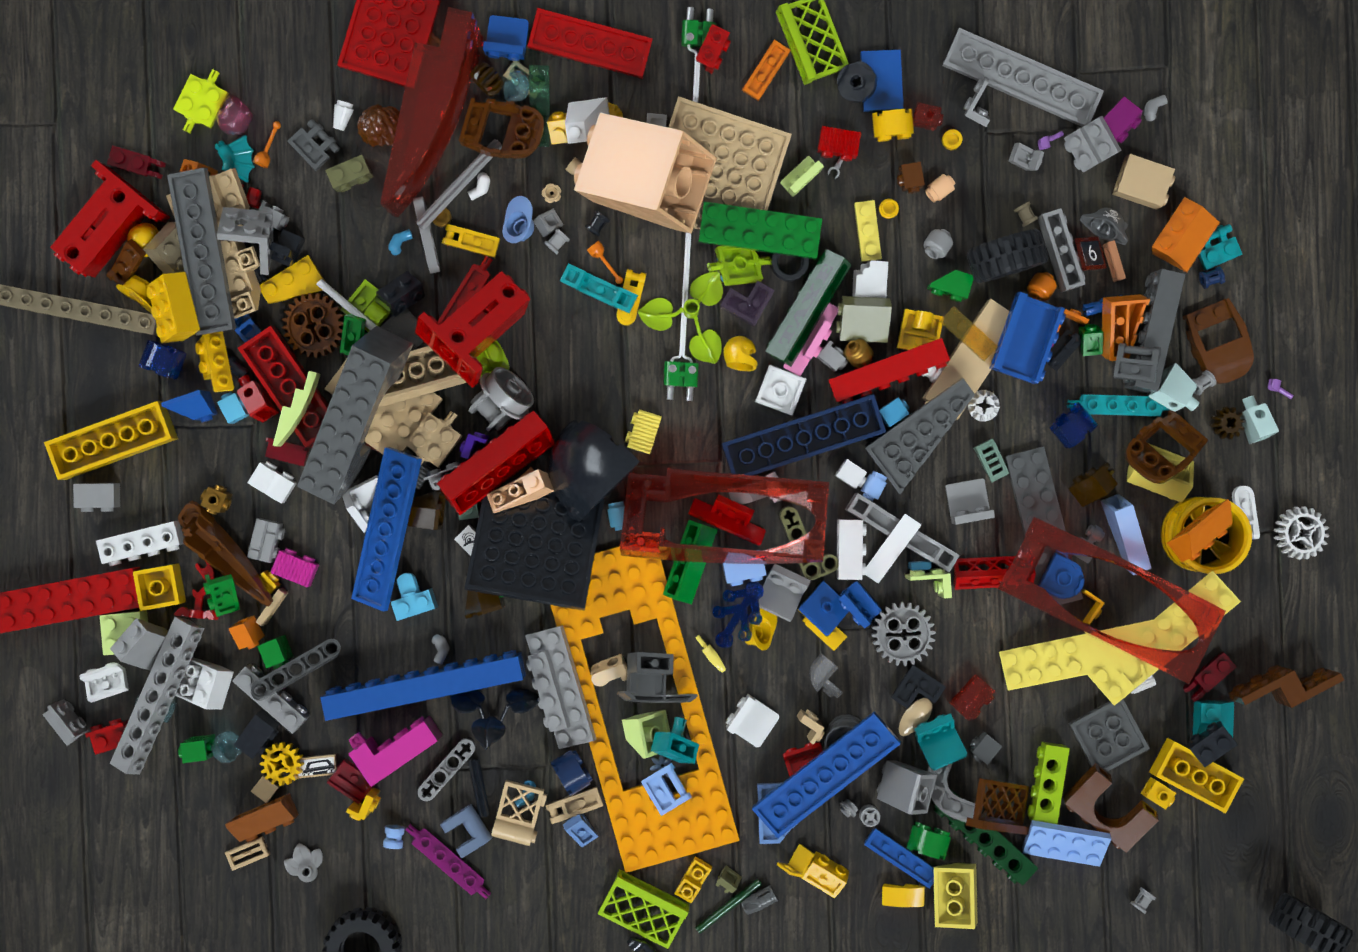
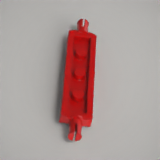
(472, 283)

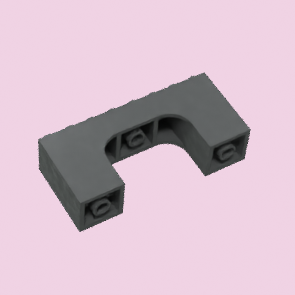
(339, 447)

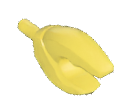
(711, 654)

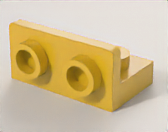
(826, 875)

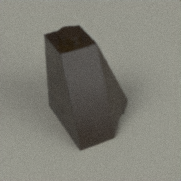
(428, 511)
(482, 603)

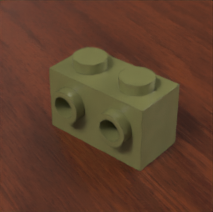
(349, 173)

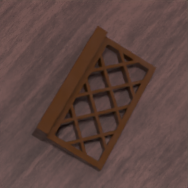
(998, 821)

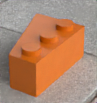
(1120, 322)

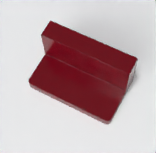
(288, 452)

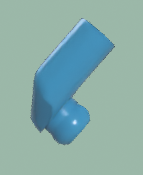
(530, 796)

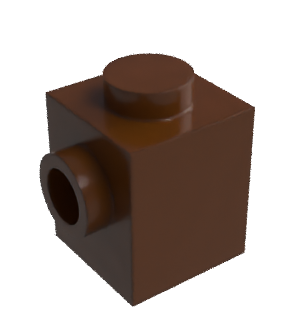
(910, 177)

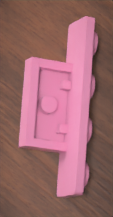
(812, 345)

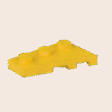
(292, 282)

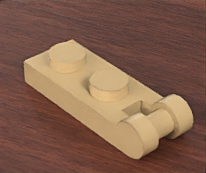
(574, 805)

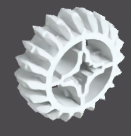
(1310, 545)

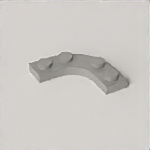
(946, 800)

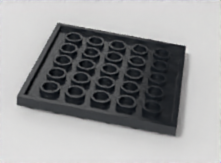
(534, 552)

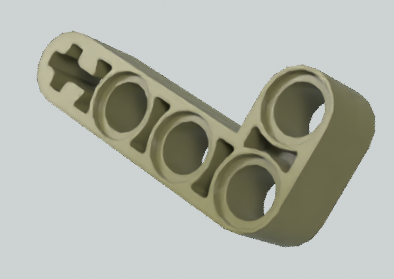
(821, 570)

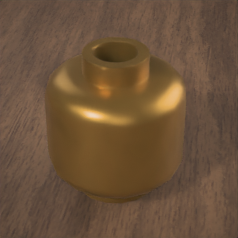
(858, 353)

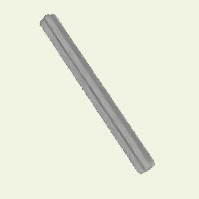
(456, 187)

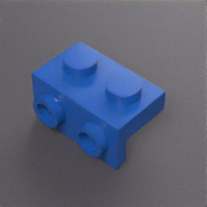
(859, 604)

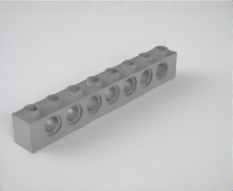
(157, 696)

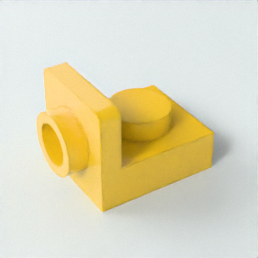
(270, 581)

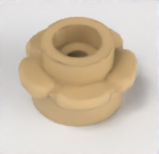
(551, 188)

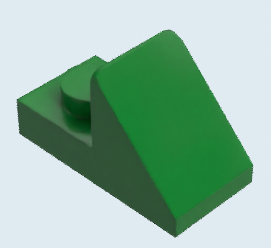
(352, 331)

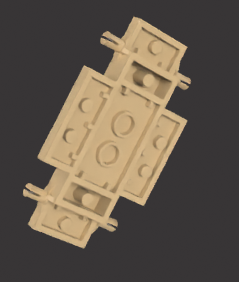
(411, 426)

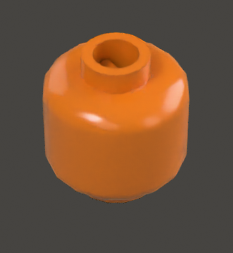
(1041, 286)

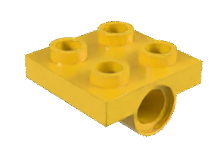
(918, 329)

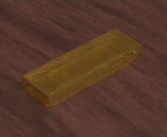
(968, 333)

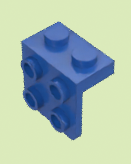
(506, 38)

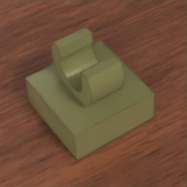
(728, 879)

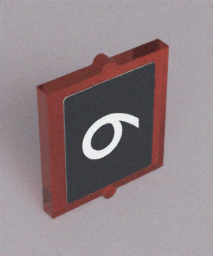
(1090, 253)

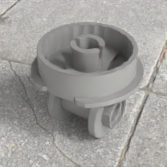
(501, 398)

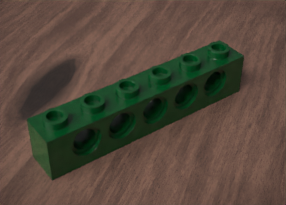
(1020, 872)

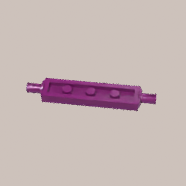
(447, 861)

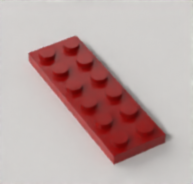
(590, 43)

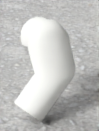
(482, 186)

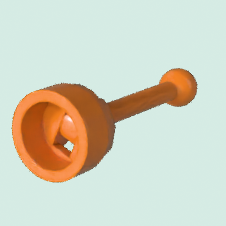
(262, 158)
(597, 251)

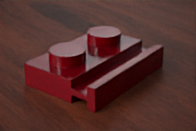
(350, 781)

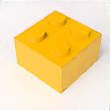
(159, 587)

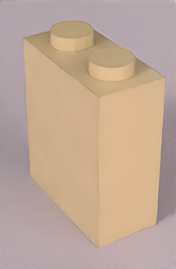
(1144, 182)

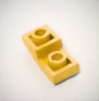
(693, 880)
(903, 896)

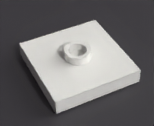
(780, 390)

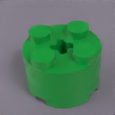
(929, 842)

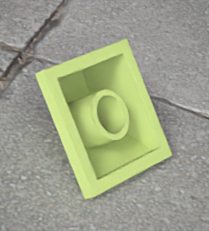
(641, 729)

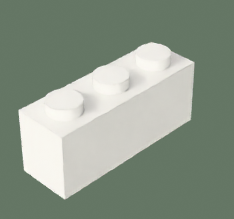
(850, 549)

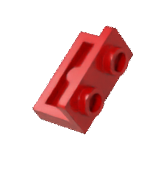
(712, 48)
(797, 758)

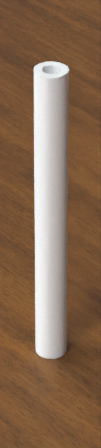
(344, 303)

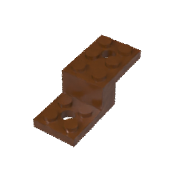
(1285, 686)

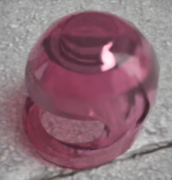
(234, 117)

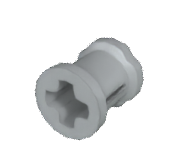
(556, 241)
(1204, 381)
(1143, 900)

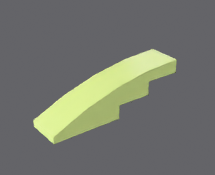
(292, 416)

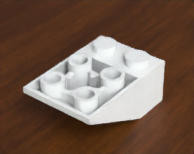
(205, 684)

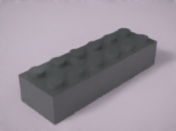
(1164, 292)

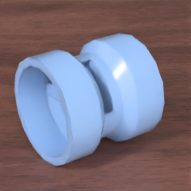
(393, 836)

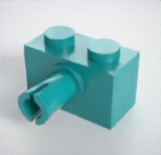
(674, 745)

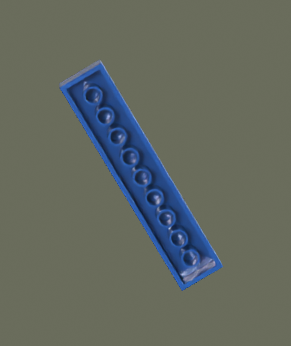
(423, 686)

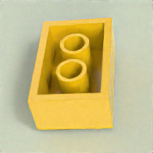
(173, 307)

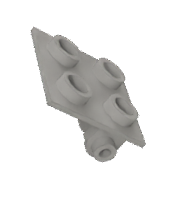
(435, 475)

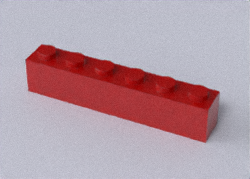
(889, 370)

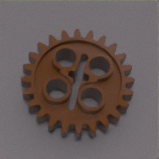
(298, 331)

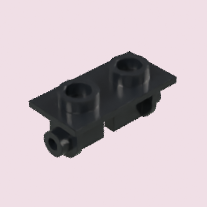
(1063, 349)

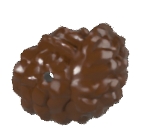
(378, 125)

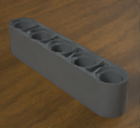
(288, 676)

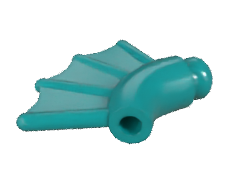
(237, 156)

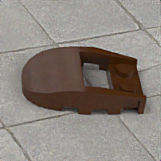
(522, 135)
(1227, 360)
(1150, 462)

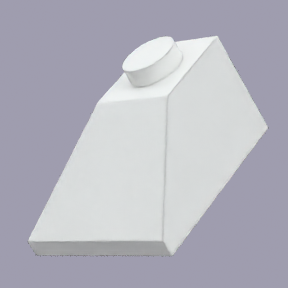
(582, 116)

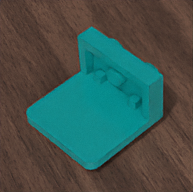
(940, 741)

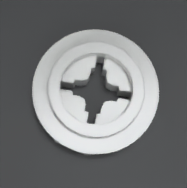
(989, 413)

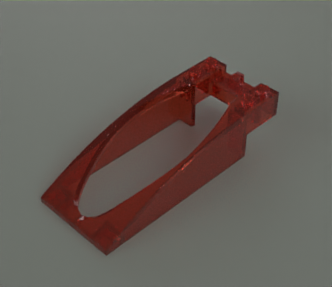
(430, 107)
(687, 483)
(1042, 535)

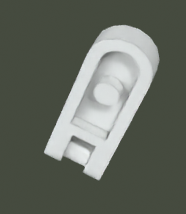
(1244, 499)

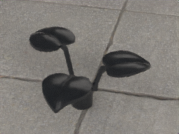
(491, 729)

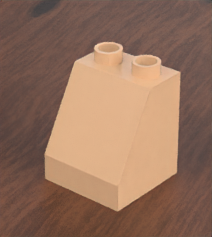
(645, 171)

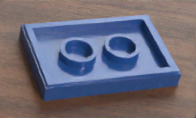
(889, 84)

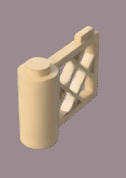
(515, 828)

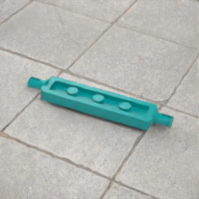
(1120, 405)

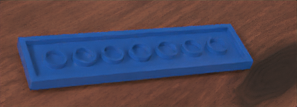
(386, 528)
(826, 774)

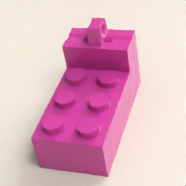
(379, 761)

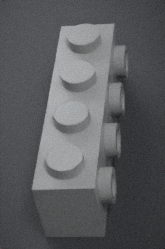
(1061, 250)
(278, 705)

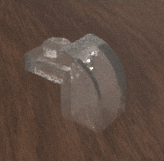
(820, 673)

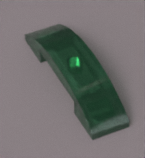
(540, 96)

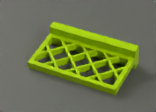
(797, 45)
(647, 893)

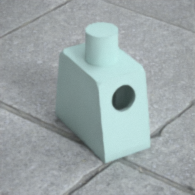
(1175, 390)
(1259, 421)

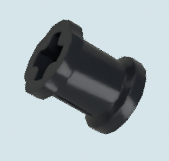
(597, 223)

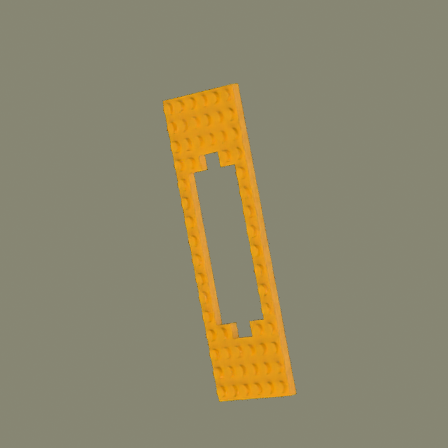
(640, 831)

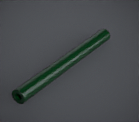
(728, 906)

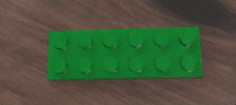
(760, 230)

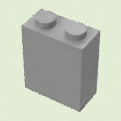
(140, 644)

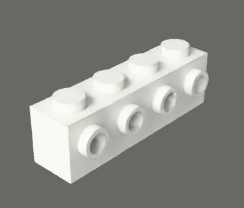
(140, 542)

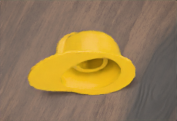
(136, 289)
(763, 633)

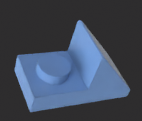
(580, 829)

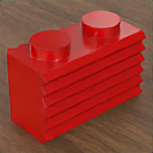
(838, 143)

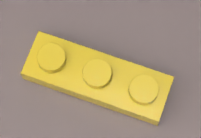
(867, 231)

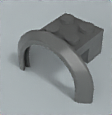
(648, 679)

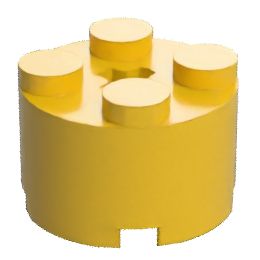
(892, 124)

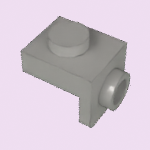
(1026, 157)

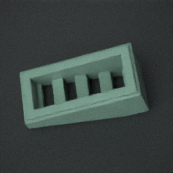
(994, 450)

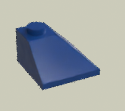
(194, 405)

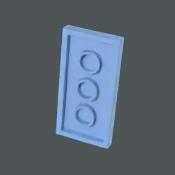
(1066, 843)

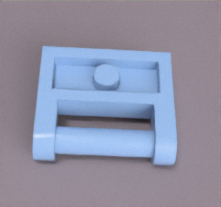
(661, 793)

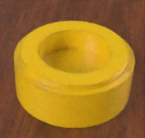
(952, 139)

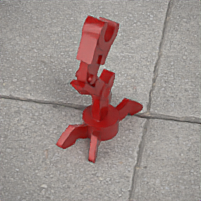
(197, 612)

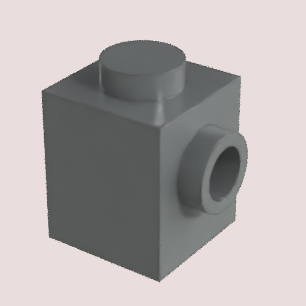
(984, 748)

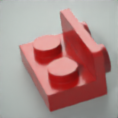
(106, 737)

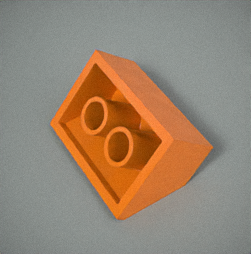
(1185, 235)
(1202, 532)

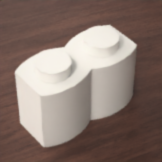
(272, 482)

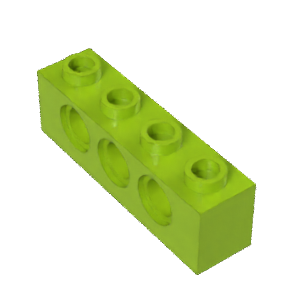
(1053, 793)

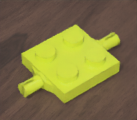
(200, 101)

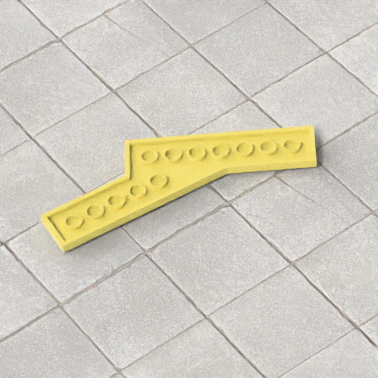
(1106, 666)

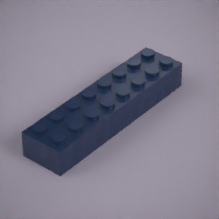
(804, 437)

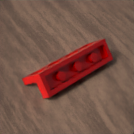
(979, 578)

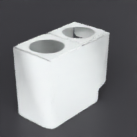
(871, 280)

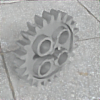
(903, 651)

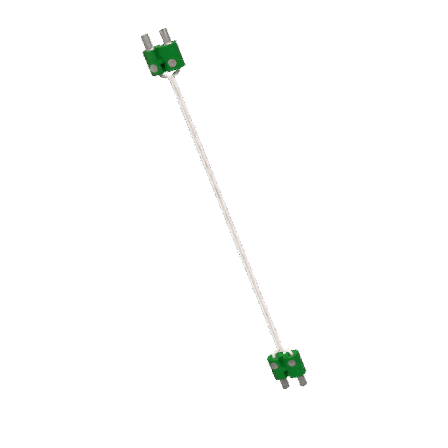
(677, 372)

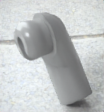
(1152, 105)
(442, 648)

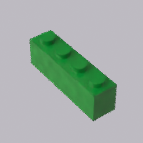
(684, 574)

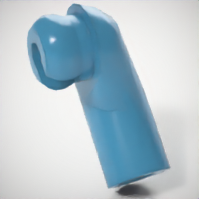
(397, 239)

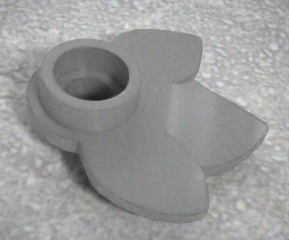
(302, 860)

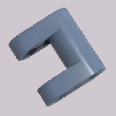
(474, 826)

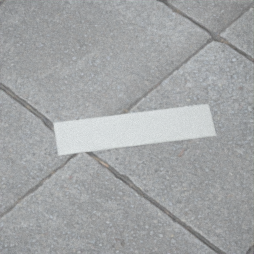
(892, 548)

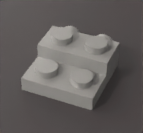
(1091, 144)

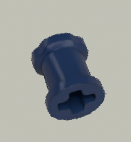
(1211, 277)

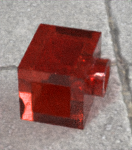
(927, 116)

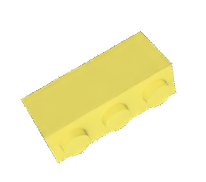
(1175, 488)
(955, 896)

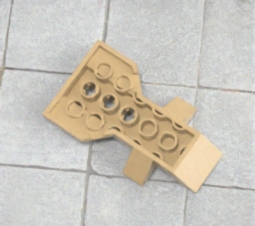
(238, 259)

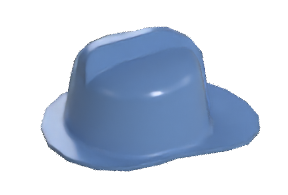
(518, 220)

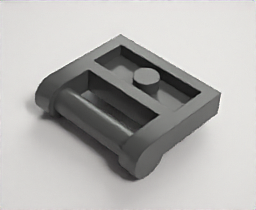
(1137, 369)

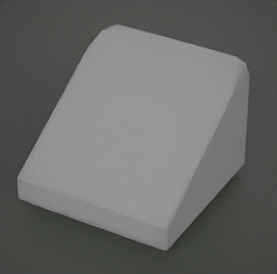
(548, 222)

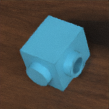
(232, 407)

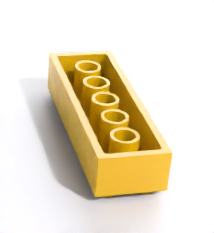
(110, 440)

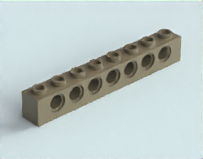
(77, 310)

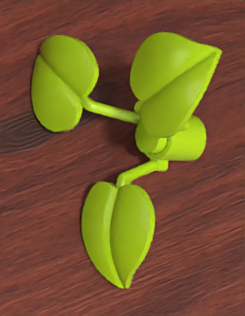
(708, 290)

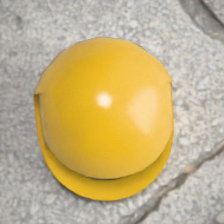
(142, 234)
(738, 352)

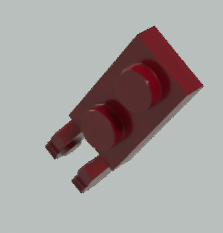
(133, 162)
(1210, 675)

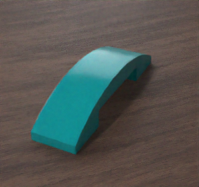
(598, 288)

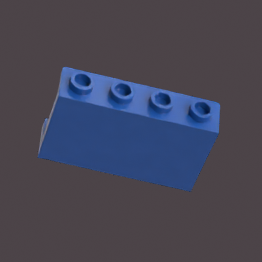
(1027, 339)

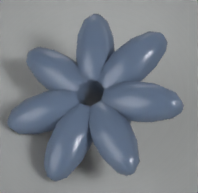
(658, 762)

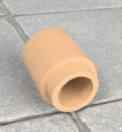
(940, 188)

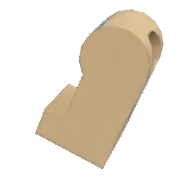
(609, 670)

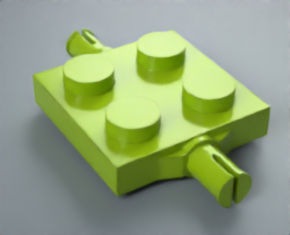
(738, 265)

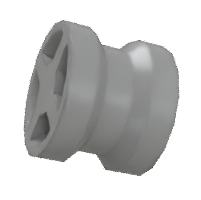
(871, 818)

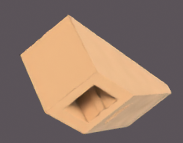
(521, 491)

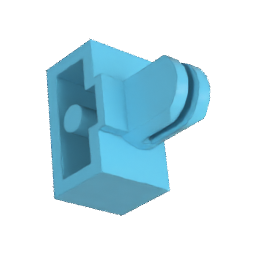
(412, 600)

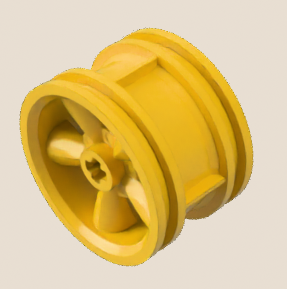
(1227, 555)

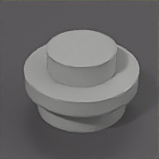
(848, 808)

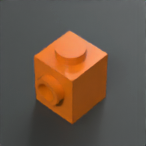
(246, 633)

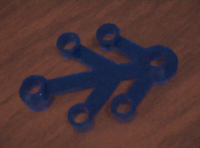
(740, 613)

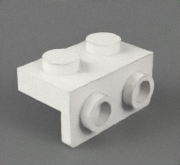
(105, 681)

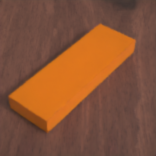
(766, 70)

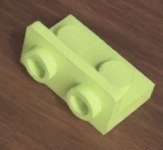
(801, 175)

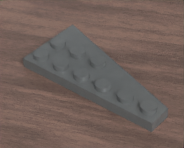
(913, 439)

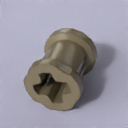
(1026, 214)

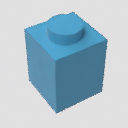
(894, 411)

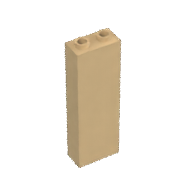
(963, 361)

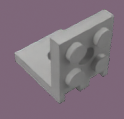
(256, 229)

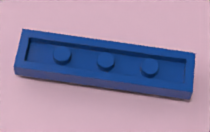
(900, 857)

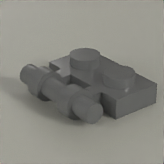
(309, 149)

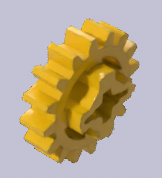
(274, 768)

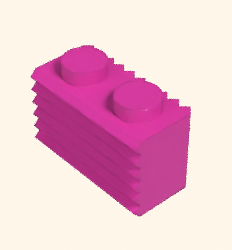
(294, 567)

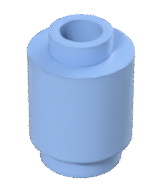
(874, 486)

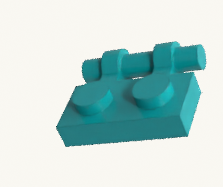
(1221, 252)

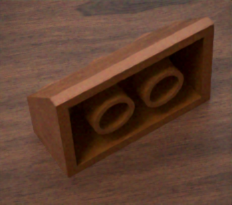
(263, 818)

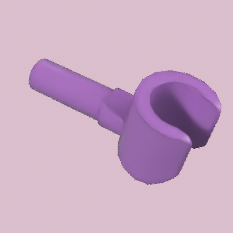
(1044, 142)
(1274, 385)

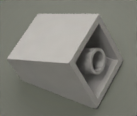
(906, 787)

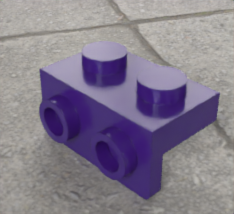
(472, 444)

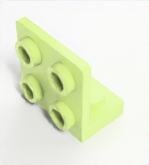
(941, 585)

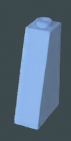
(1126, 530)

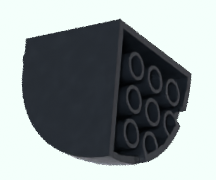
(586, 467)

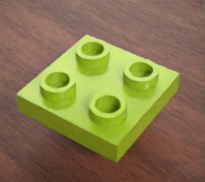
(367, 303)

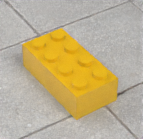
(1183, 770)

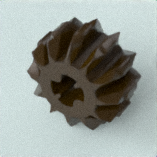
(487, 79)
(1234, 424)

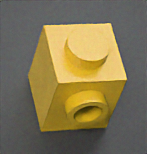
(1158, 793)

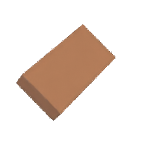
(1114, 261)

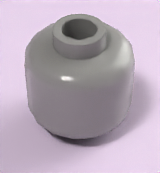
(938, 243)

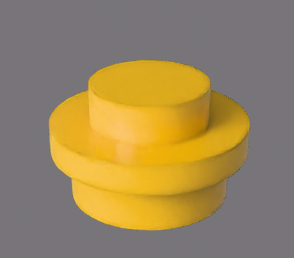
(888, 208)

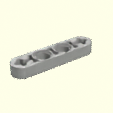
(427, 237)
(446, 769)

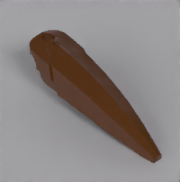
(218, 549)

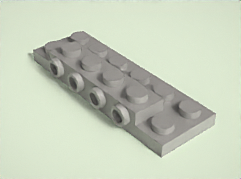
(559, 687)

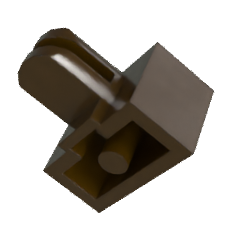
(1093, 485)

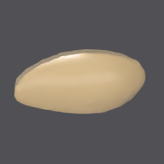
(916, 713)

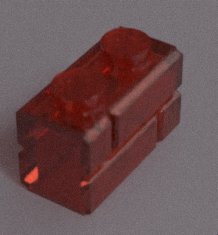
(972, 697)

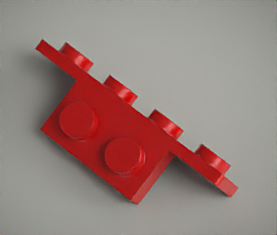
(729, 517)

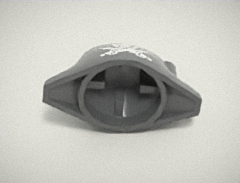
(1107, 225)

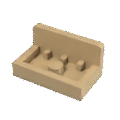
(811, 720)

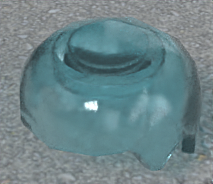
(517, 87)
(224, 748)

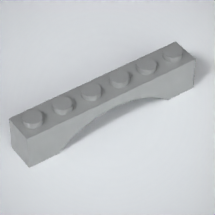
(886, 522)

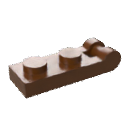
(126, 263)

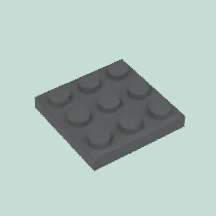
(1109, 735)

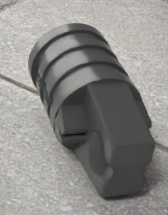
(759, 900)

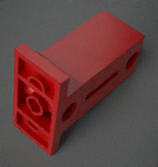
(103, 223)
(474, 326)

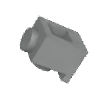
(279, 220)
(832, 357)

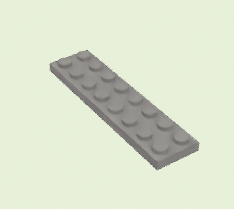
(1023, 78)

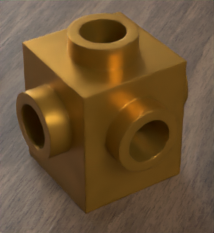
(223, 499)

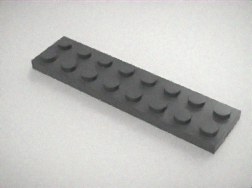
(201, 250)
(1036, 498)

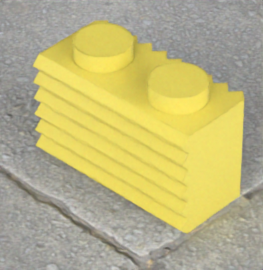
(643, 432)

